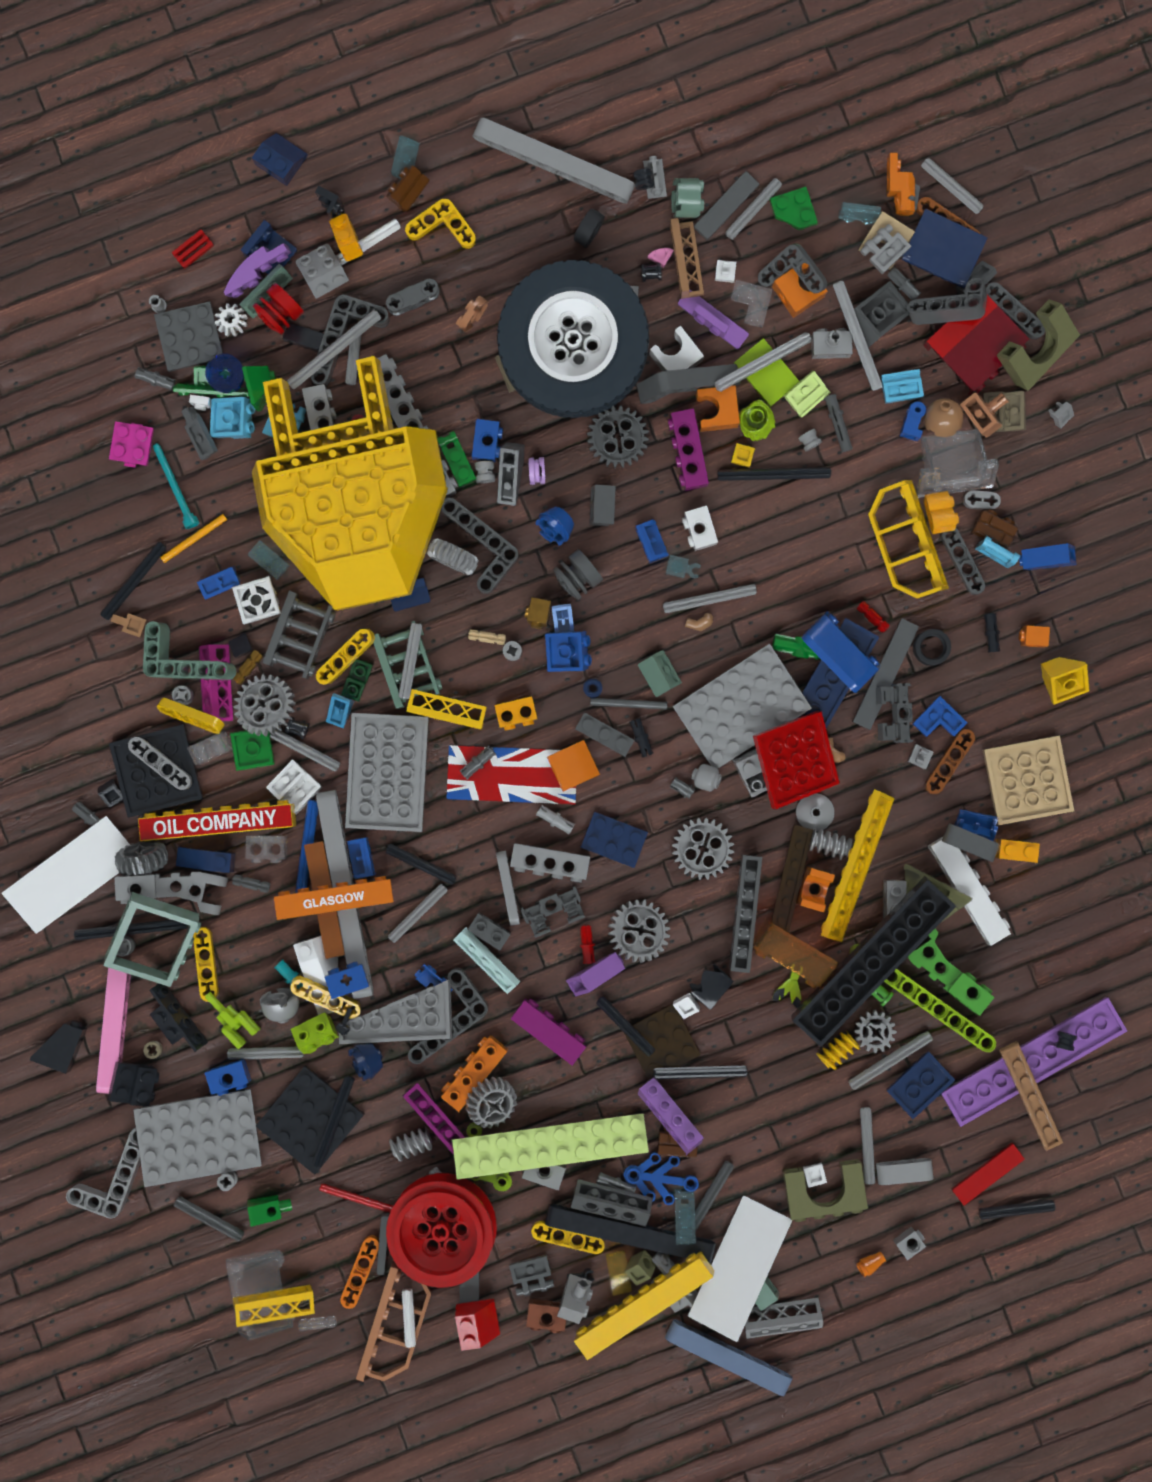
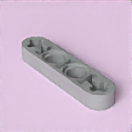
(159, 764)
(508, 888)

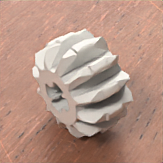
(224, 318)

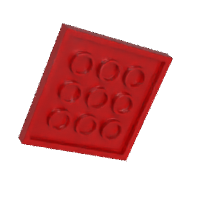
(796, 759)

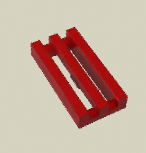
(188, 243)

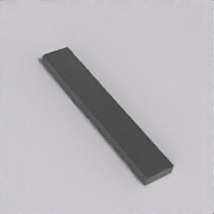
(886, 674)

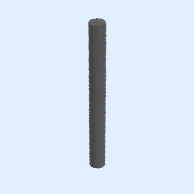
(628, 703)

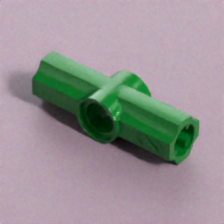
(793, 646)

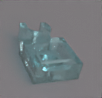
(678, 567)

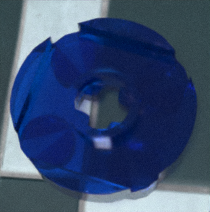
(217, 365)

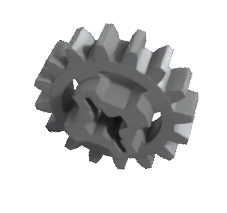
(880, 1026)

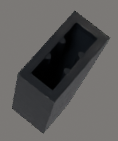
(62, 1047)

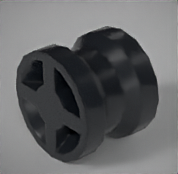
(643, 179)
(1065, 1041)

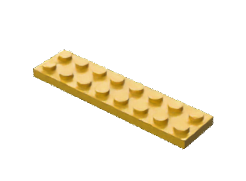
(857, 866)

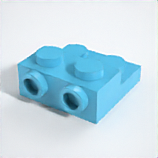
(231, 418)

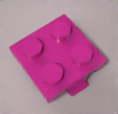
(131, 444)

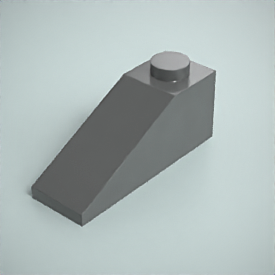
(510, 472)

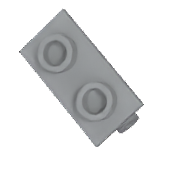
(657, 176)

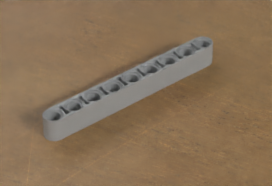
(553, 160)

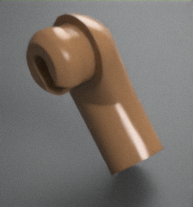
(701, 624)
(837, 755)

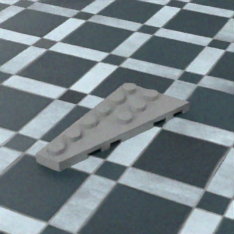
(412, 1018)

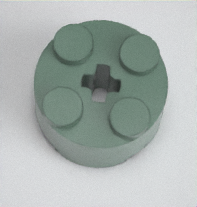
(686, 199)

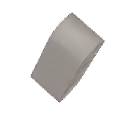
(904, 1171)

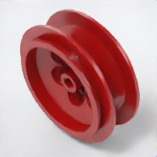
(411, 1245)

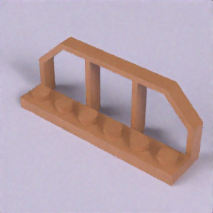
(377, 1329)

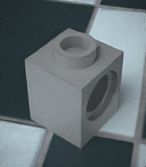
(910, 1251)

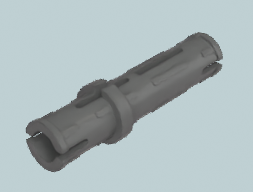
(838, 423)

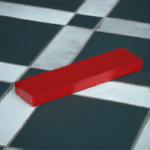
(988, 1174)

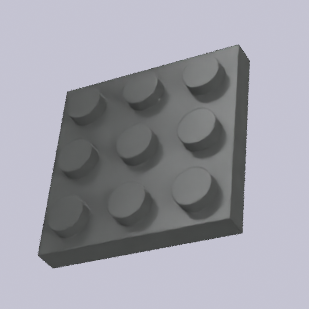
(188, 336)

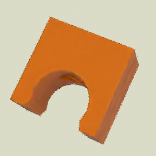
(792, 295)
(726, 405)
(817, 900)

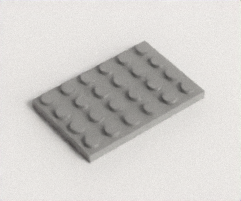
(741, 704)
(387, 772)
(197, 1137)

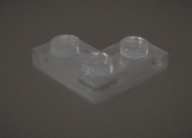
(757, 299)

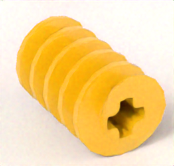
(838, 1050)

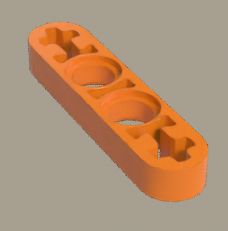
(357, 1270)

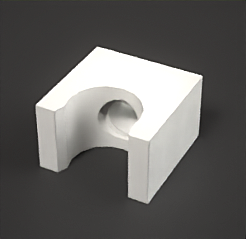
(686, 358)

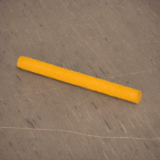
(193, 538)

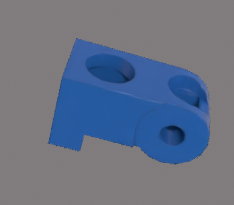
(912, 421)

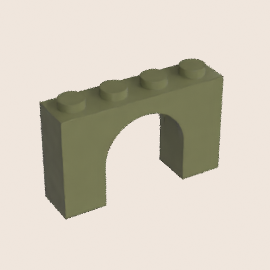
(1059, 336)
(851, 1197)

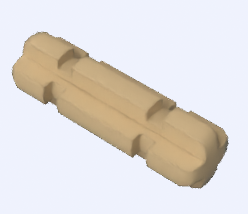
(487, 637)

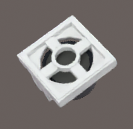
(257, 600)

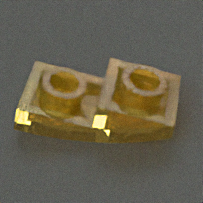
(618, 1278)

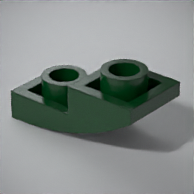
(357, 679)

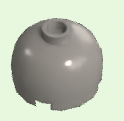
(279, 1006)

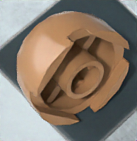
(944, 417)

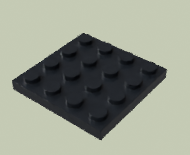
(144, 788)
(301, 1117)

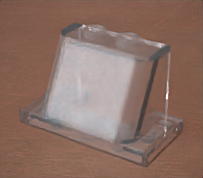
(955, 464)

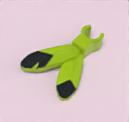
(789, 985)

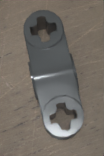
(412, 297)

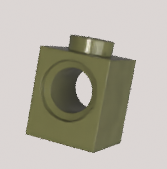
(640, 1267)

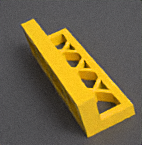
(440, 715)
(272, 1298)

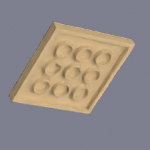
(1028, 780)

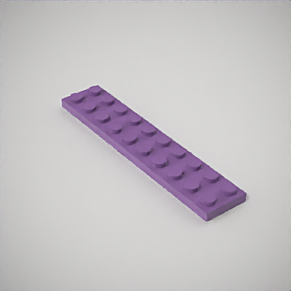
(993, 1082)

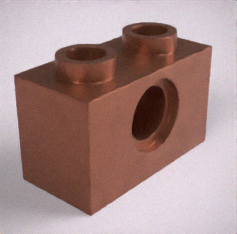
(537, 1309)

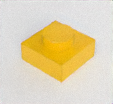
(743, 455)

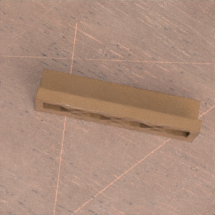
(680, 258)

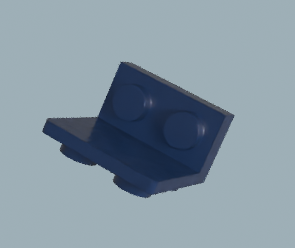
(268, 238)

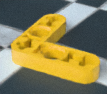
(447, 218)

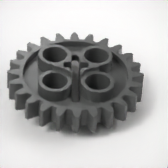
(634, 434)

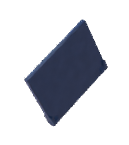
(944, 248)

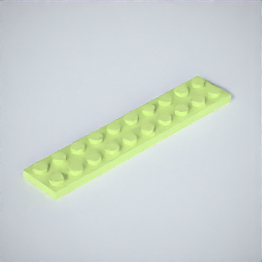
(549, 1146)

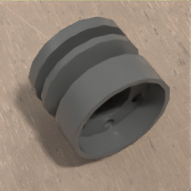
(577, 574)

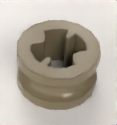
(159, 1049)

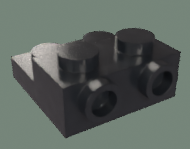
(133, 1084)

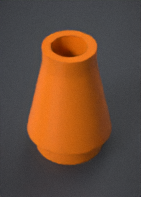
(870, 1264)

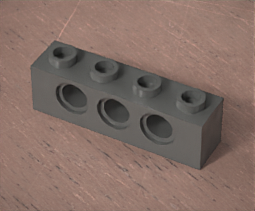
(611, 1202)

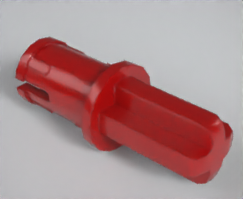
(587, 944)

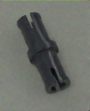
(992, 632)
(641, 737)

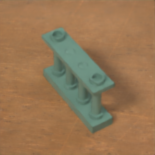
(393, 678)

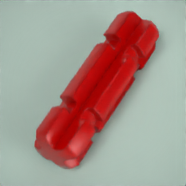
(873, 616)

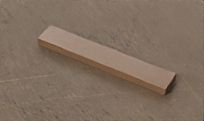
(1031, 1096)

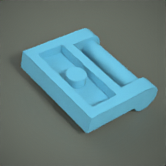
(997, 552)

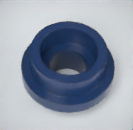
(597, 683)

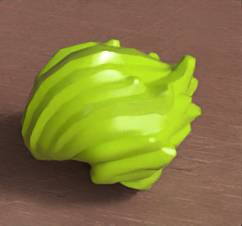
(756, 420)

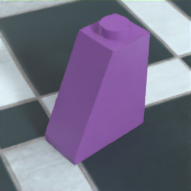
(595, 974)

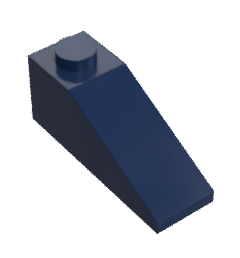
(205, 859)

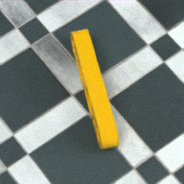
(343, 654)
(190, 715)
(209, 963)
(324, 999)
(567, 1240)

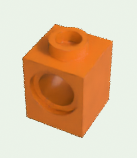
(1034, 636)

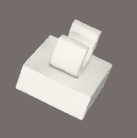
(725, 271)

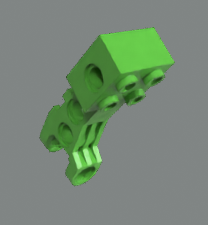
(955, 981)

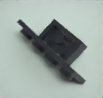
(174, 1020)

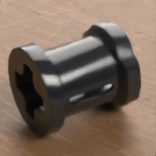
(651, 272)
(297, 728)

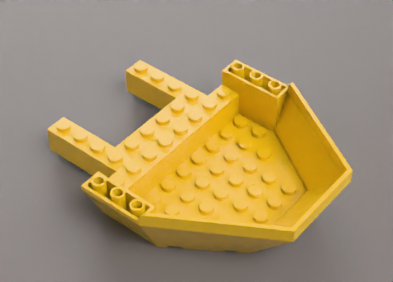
(352, 496)

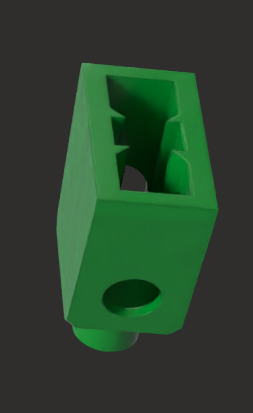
(259, 1212)

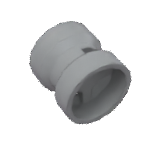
(485, 472)
(124, 950)

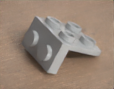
(322, 270)

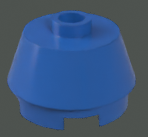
(555, 525)

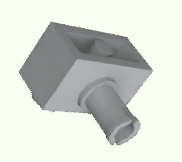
(831, 344)
(574, 1299)

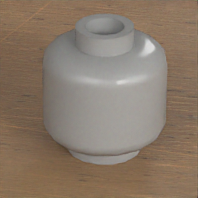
(706, 777)

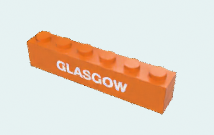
(333, 899)

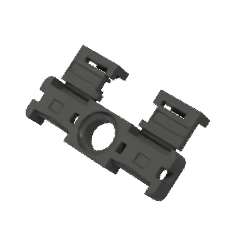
(901, 729)
(536, 912)

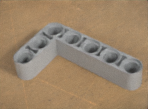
(113, 1195)

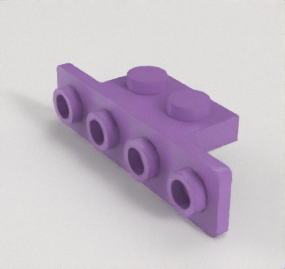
(714, 320)

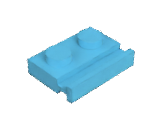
(902, 386)

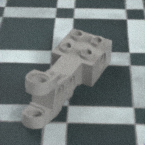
(156, 887)

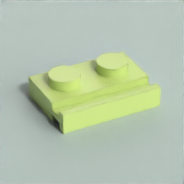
(807, 394)

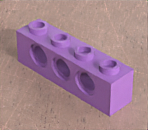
(670, 1115)

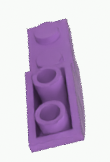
(249, 273)

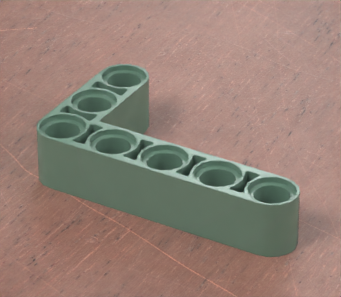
(164, 665)

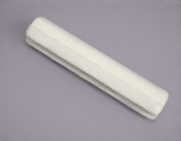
(408, 1317)

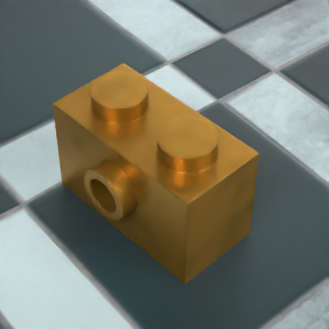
(538, 613)

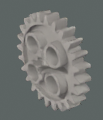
(256, 691)
(719, 854)
(641, 914)

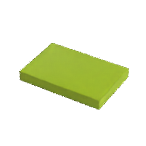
(772, 380)

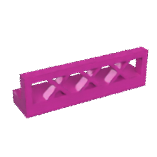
(210, 699)

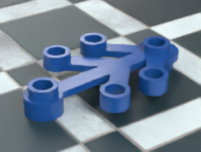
(658, 1178)

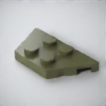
(913, 876)

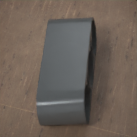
(970, 842)

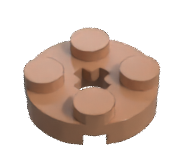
(475, 310)

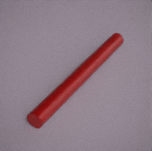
(356, 1198)

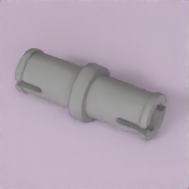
(555, 819)

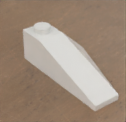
(315, 966)

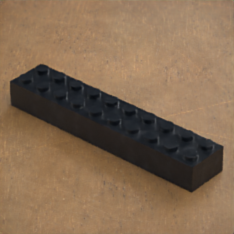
(873, 961)

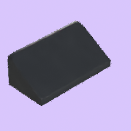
(303, 337)

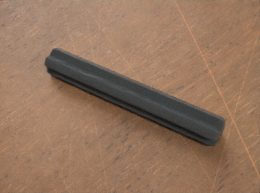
(712, 1192)
(208, 1218)

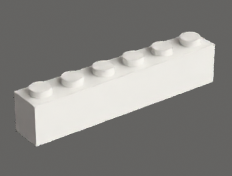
(963, 878)

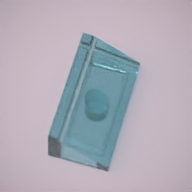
(405, 154)

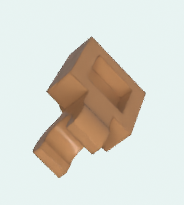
(132, 624)

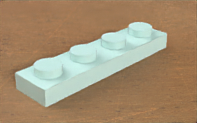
(486, 960)

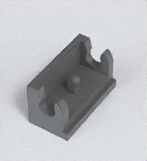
(602, 505)

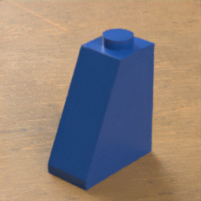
(1048, 557)

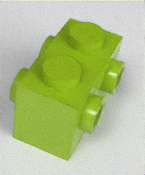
(314, 1033)

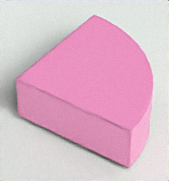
(661, 256)

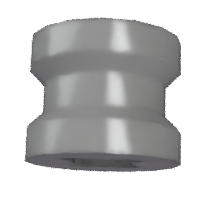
(810, 440)
(510, 651)
(179, 695)

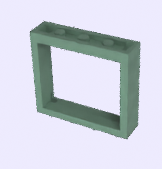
(162, 909)

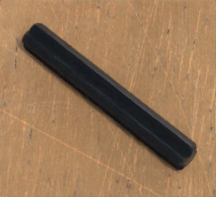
(421, 864)
(625, 1026)
(1017, 1209)

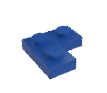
(939, 713)

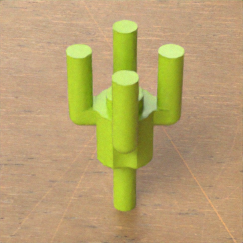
(233, 1021)

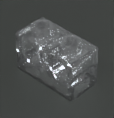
(210, 748)
(266, 844)

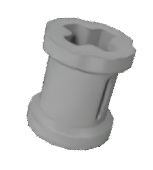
(222, 1184)

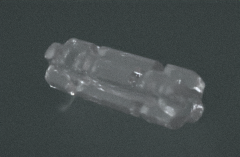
(317, 1323)

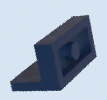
(418, 597)

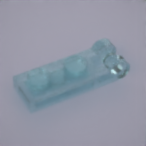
(684, 1218)

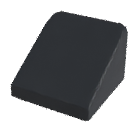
(240, 646)
(110, 793)

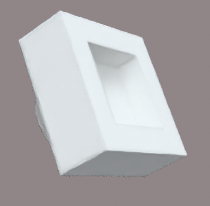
(200, 402)
(686, 1005)
(814, 1175)

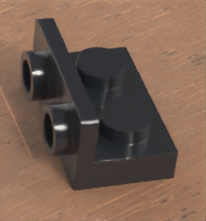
(330, 202)

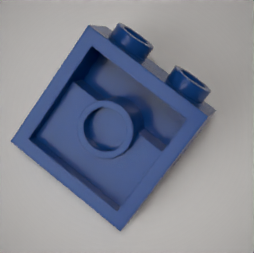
(567, 651)

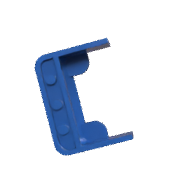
(840, 652)

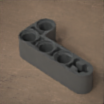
(950, 308)

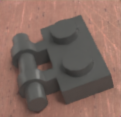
(529, 1270)

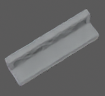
(786, 1324)

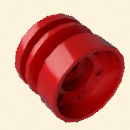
(278, 309)

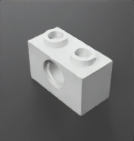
(702, 517)

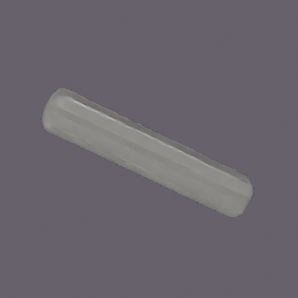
(353, 355)

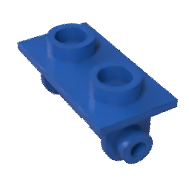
(428, 976)

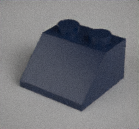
(279, 158)

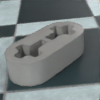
(982, 495)

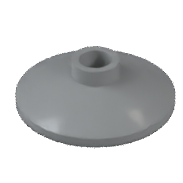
(805, 809)

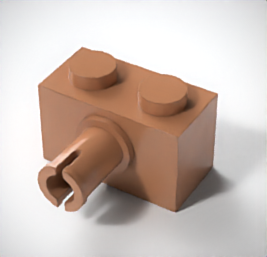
(983, 413)

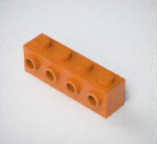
(476, 1070)

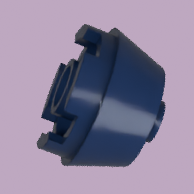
(366, 1060)

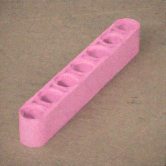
(113, 1027)

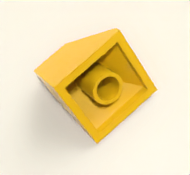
(1065, 678)

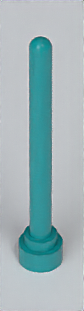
(189, 520)

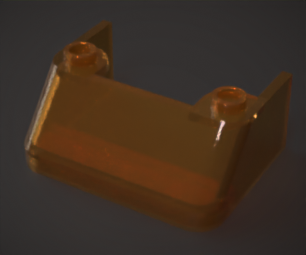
(793, 954)

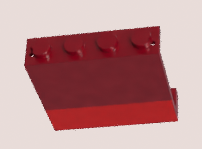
(973, 345)

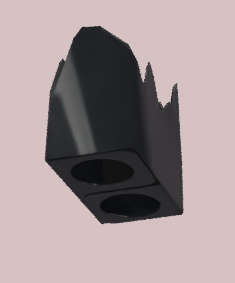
(712, 986)

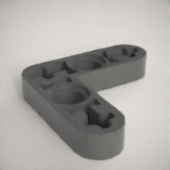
(796, 263)

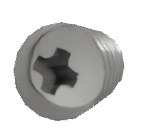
(829, 843)
(411, 1145)

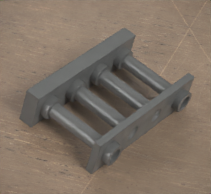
(286, 620)

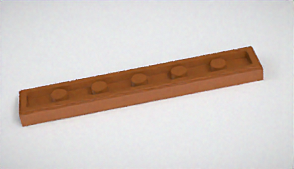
(328, 921)

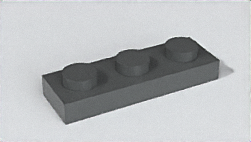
(604, 734)

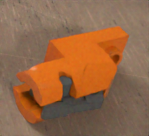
(901, 187)

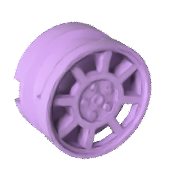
(534, 470)

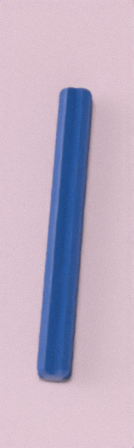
(308, 838)

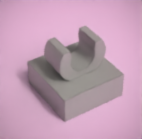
(1063, 414)
(920, 756)

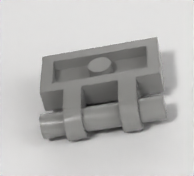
(889, 253)

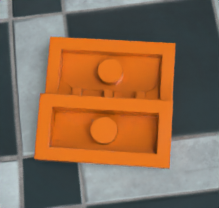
(573, 765)

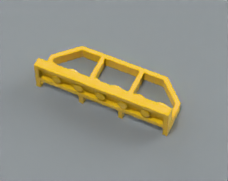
(919, 527)

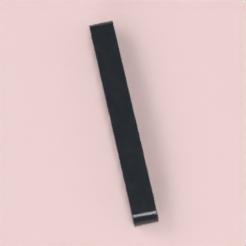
(625, 1232)

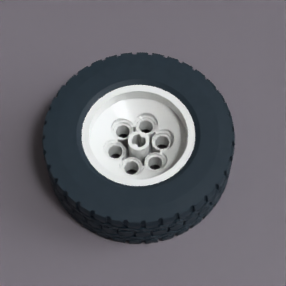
(585, 295)

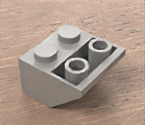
(750, 772)

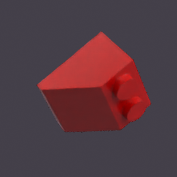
(476, 1323)

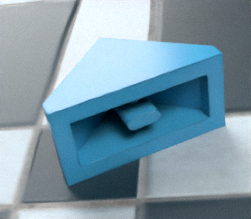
(339, 710)

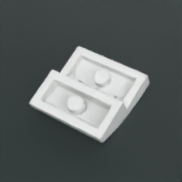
(294, 785)

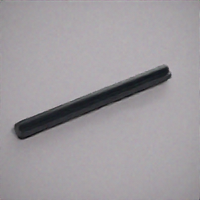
(774, 474)
(136, 928)

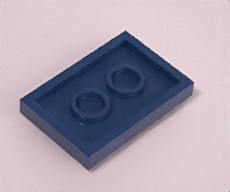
(614, 839)
(920, 1085)

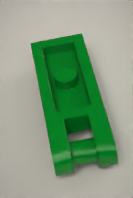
(457, 460)

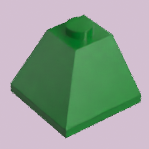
(254, 380)

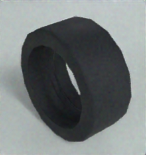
(589, 227)
(946, 647)

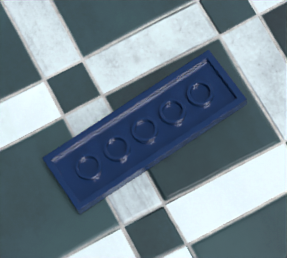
(824, 687)

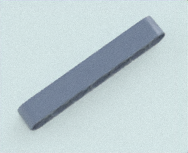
(728, 1357)

